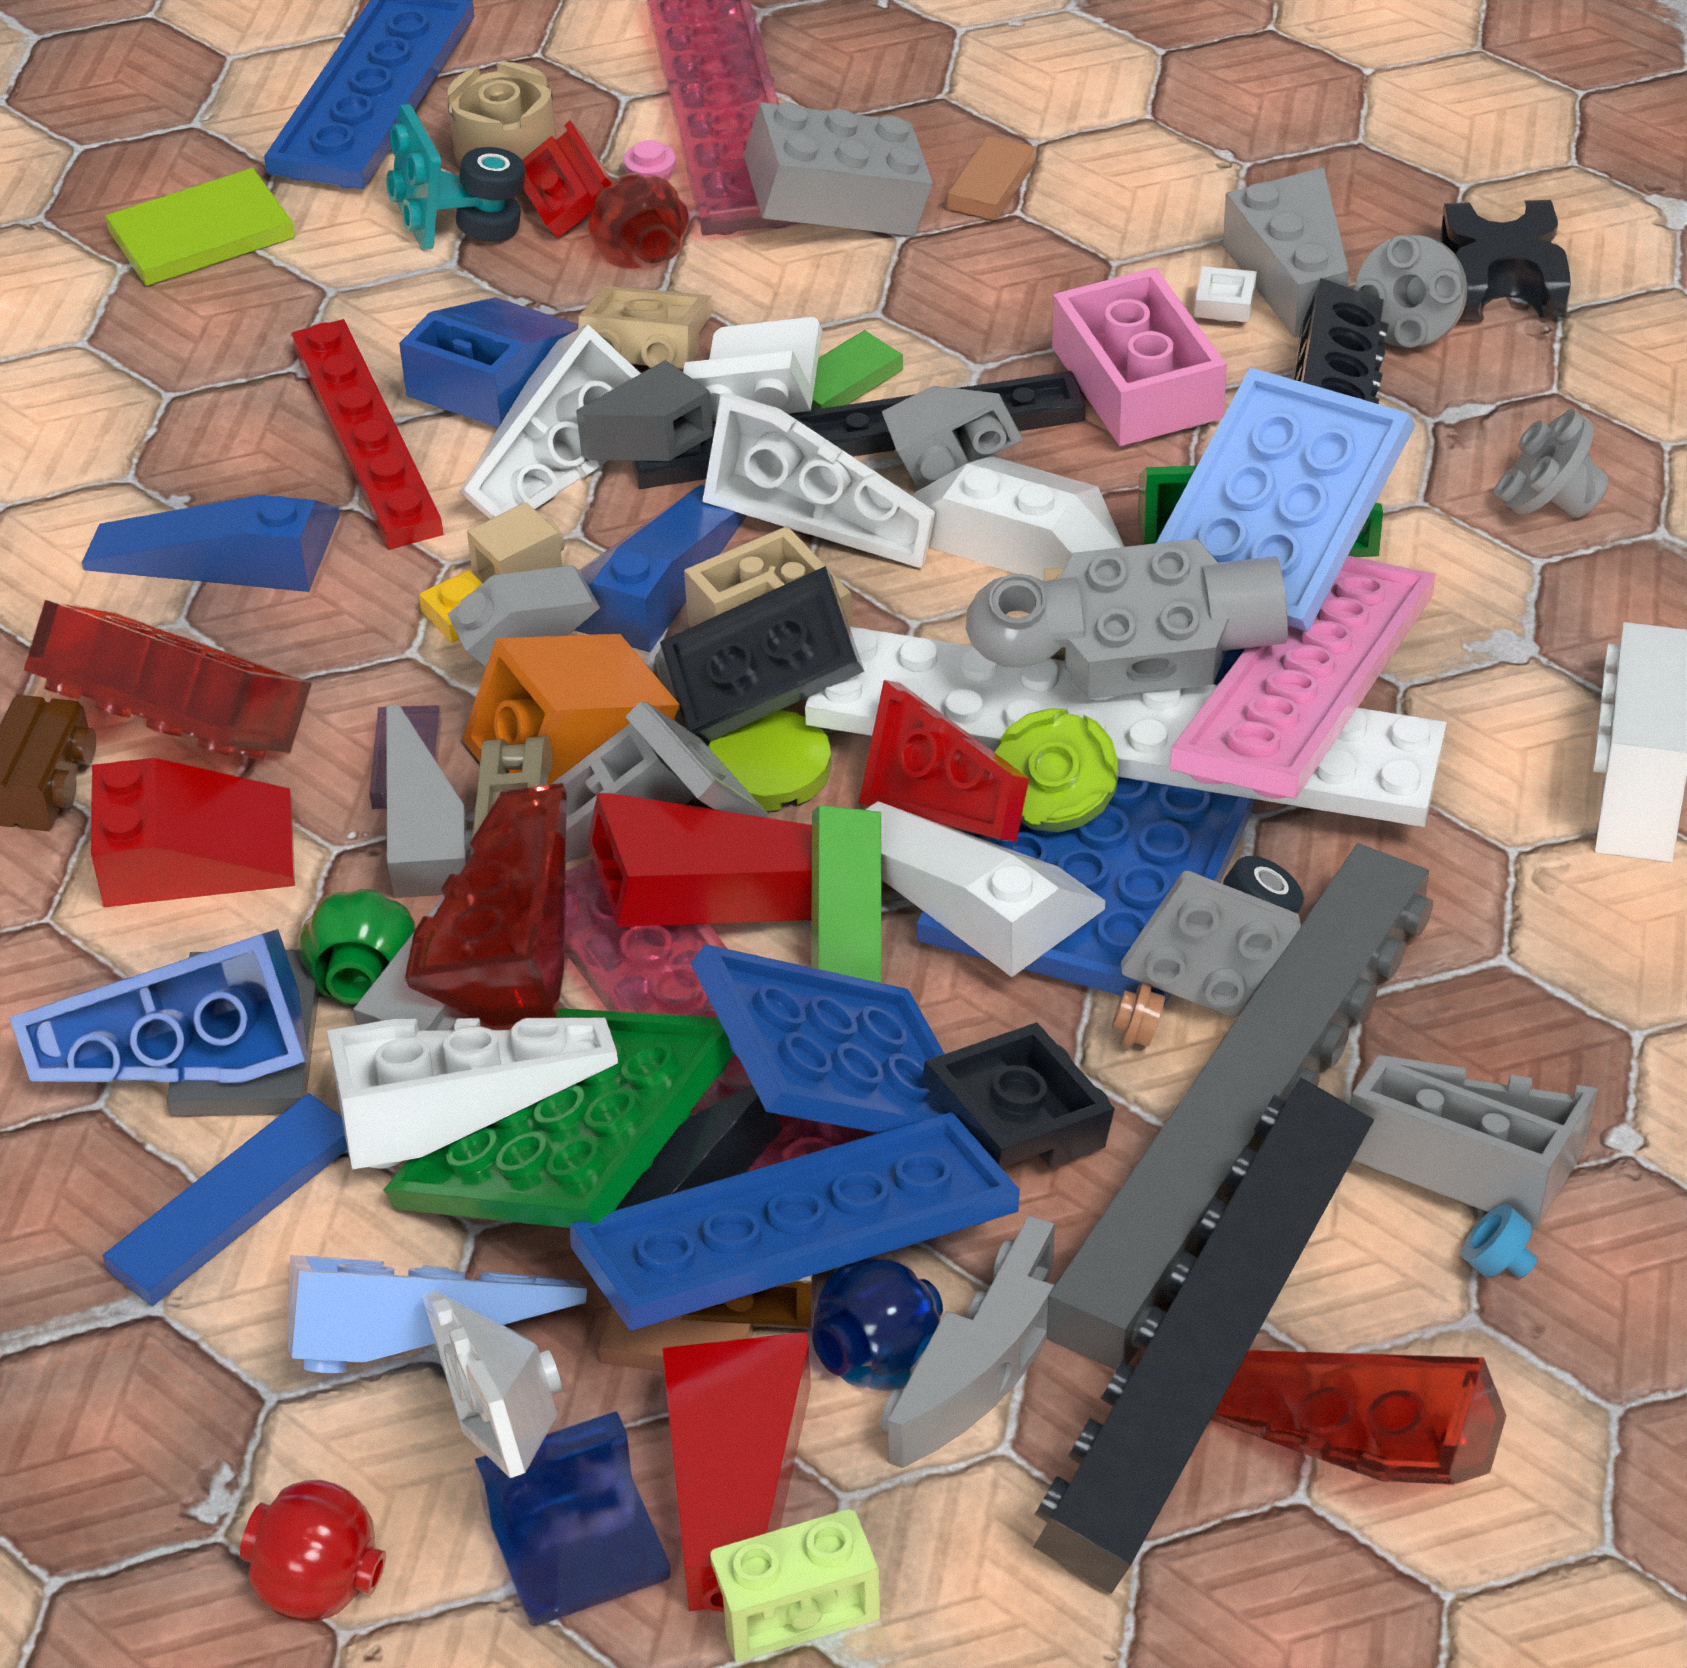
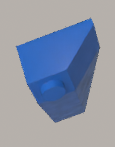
(642, 576)

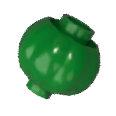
(349, 941)

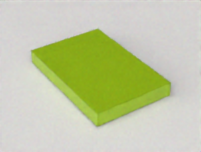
(199, 226)

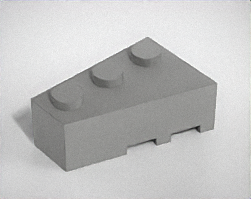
(1289, 238)
(1472, 1136)

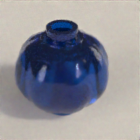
(875, 1315)

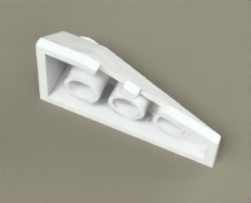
(538, 440)
(797, 479)
(980, 891)
(426, 1088)
(495, 1382)

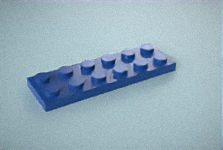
(348, 112)
(792, 1220)

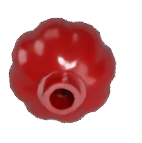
(311, 1550)

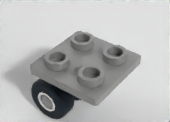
(1218, 938)

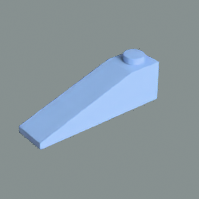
(366, 1312)

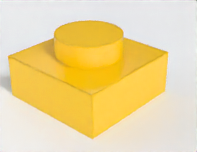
(443, 598)

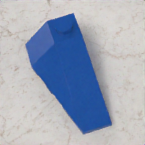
(232, 542)
(193, 1020)

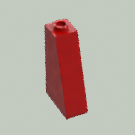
(698, 864)
(734, 1443)

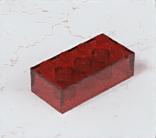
(166, 680)

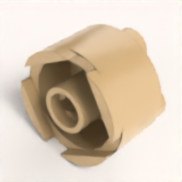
(500, 110)

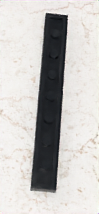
(863, 430)

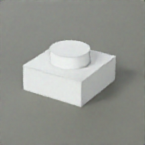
(1225, 294)

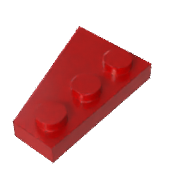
(939, 769)

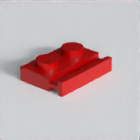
(564, 179)

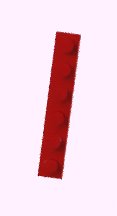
(367, 434)

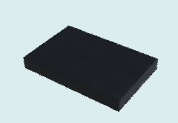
(761, 656)

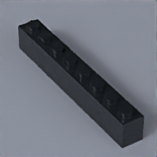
(1202, 1337)

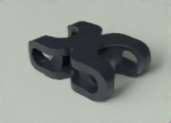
(1509, 258)

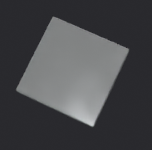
(693, 762)

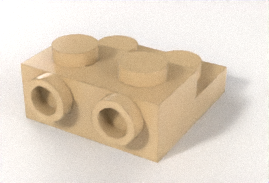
(649, 323)

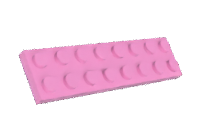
(1291, 700)

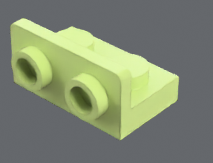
(796, 1584)

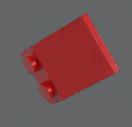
(186, 832)

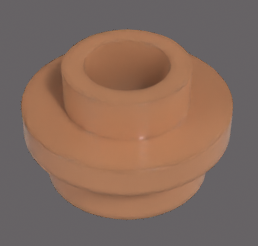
(1138, 1015)

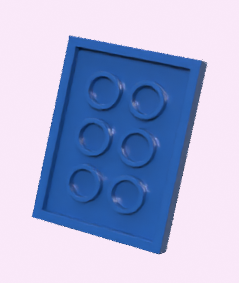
(823, 1040)

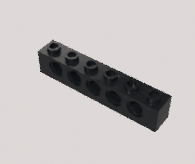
(1342, 342)

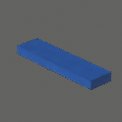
(228, 1200)

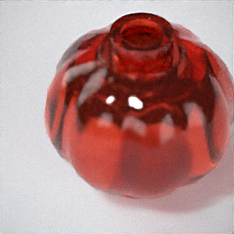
(644, 214)

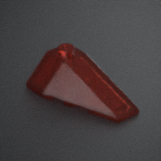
(502, 920)
(1372, 1411)

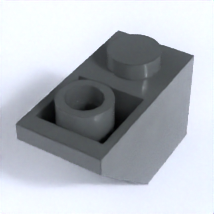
(646, 418)

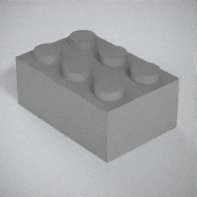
(837, 169)

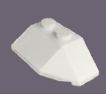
(1016, 516)

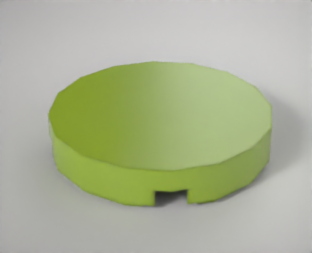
(777, 758)
(1068, 767)

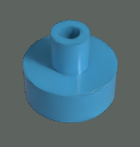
(1500, 1243)

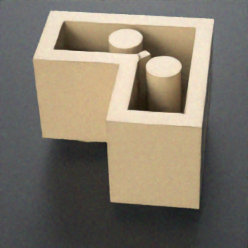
(751, 572)

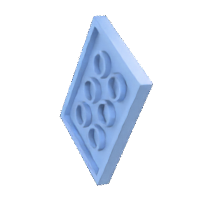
(1290, 481)

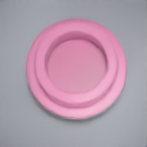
(650, 158)

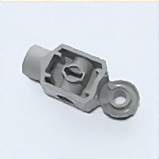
(1133, 616)

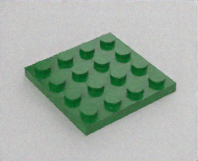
(583, 1145)

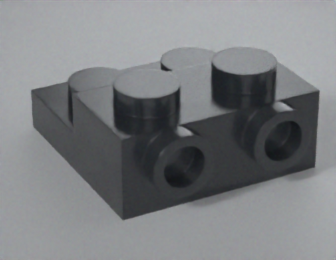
(1022, 1097)

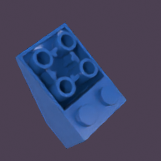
(478, 356)

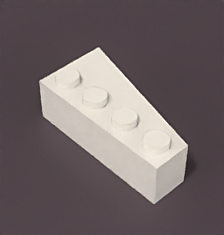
(1642, 742)

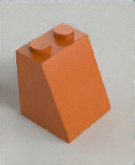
(562, 689)

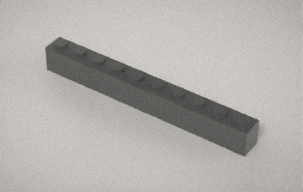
(1284, 1033)

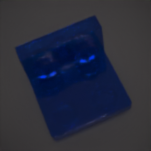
(573, 1522)

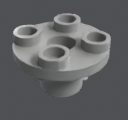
(1419, 286)
(1555, 468)

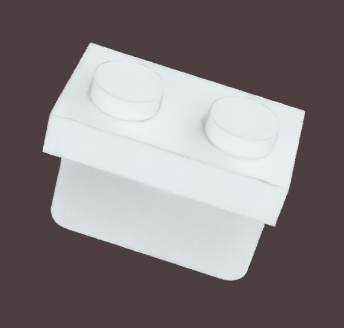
(762, 363)

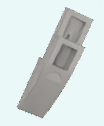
(976, 1357)

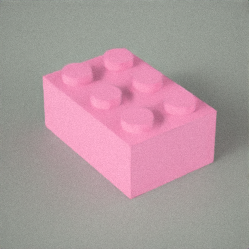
(1138, 356)

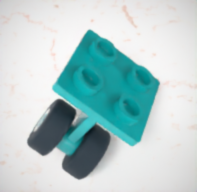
(481, 193)

